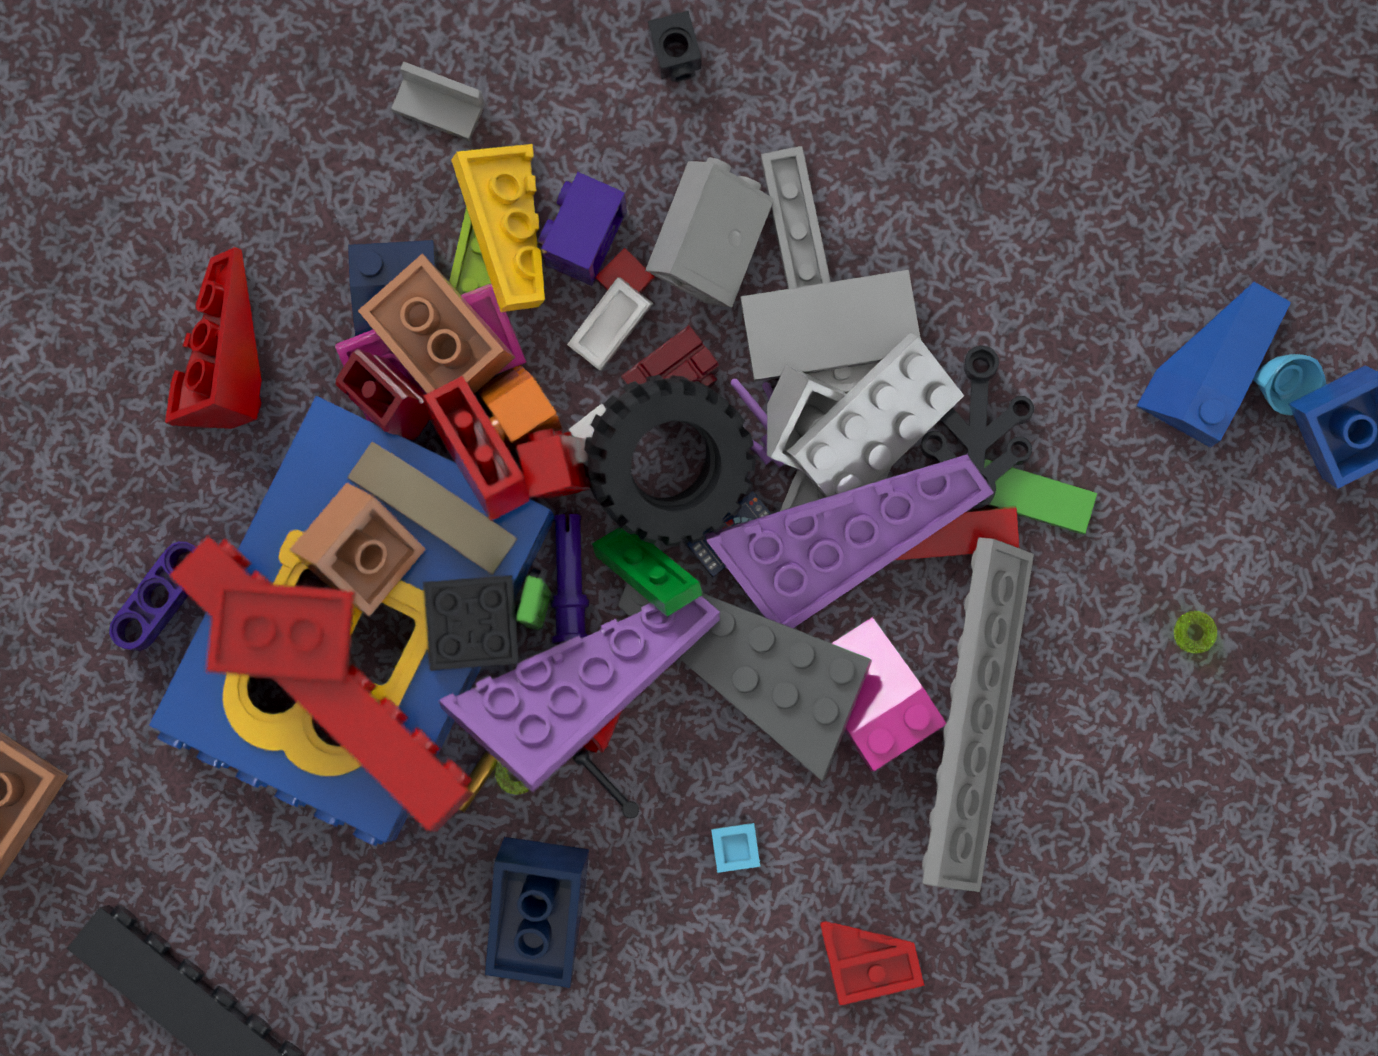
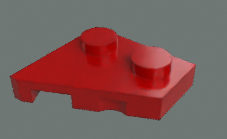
(869, 963)

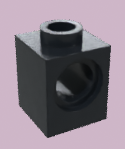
(675, 29)

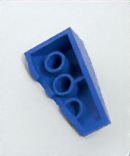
(1211, 373)

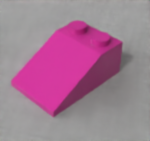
(892, 704)

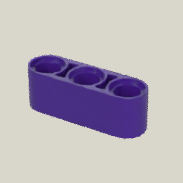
(140, 606)

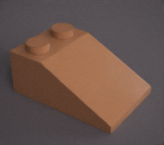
(435, 329)

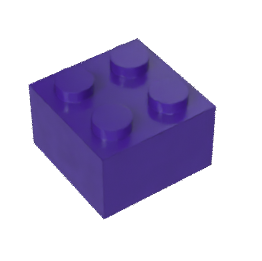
(583, 227)

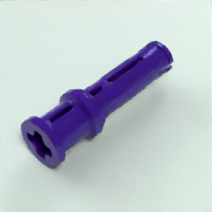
(569, 601)

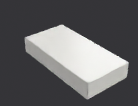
(610, 323)

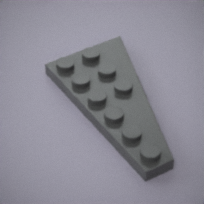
(777, 677)

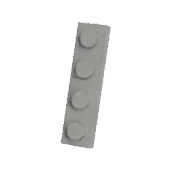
(795, 218)

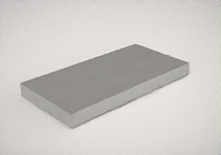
(828, 324)

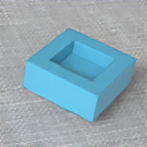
(735, 847)

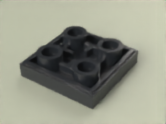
(470, 622)

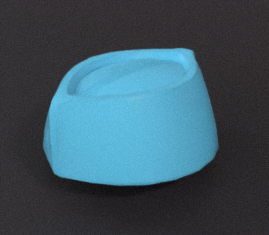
(1289, 379)

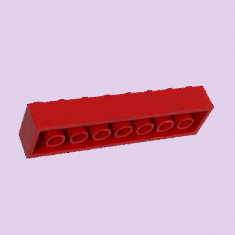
(357, 719)

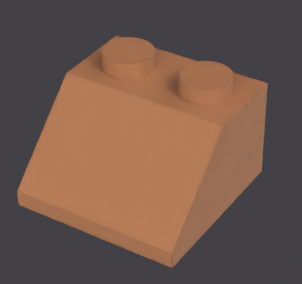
(358, 547)

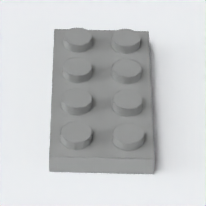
(877, 420)

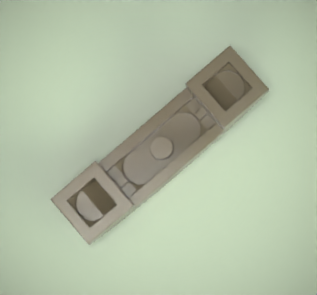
(432, 507)

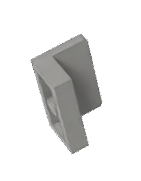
(438, 102)

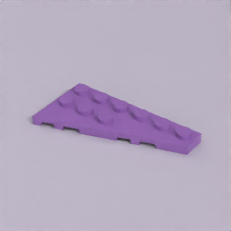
(824, 548)
(570, 692)

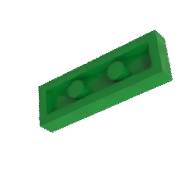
(647, 570)

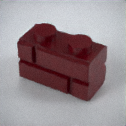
(679, 356)
(384, 394)

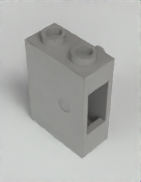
(710, 232)

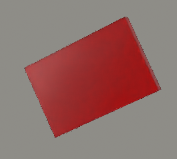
(280, 632)

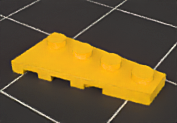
(501, 208)

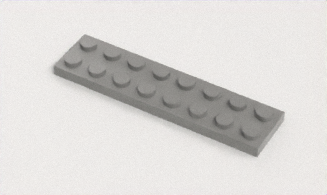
(977, 716)

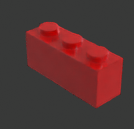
(476, 448)
(554, 464)

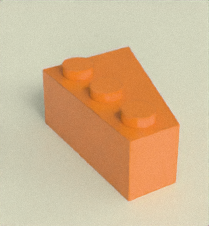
(518, 406)

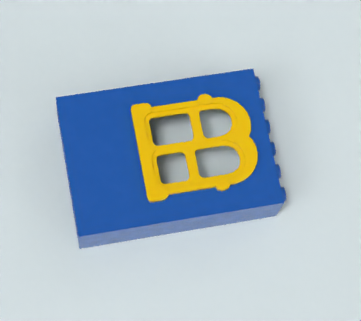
(283, 748)

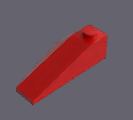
(224, 368)

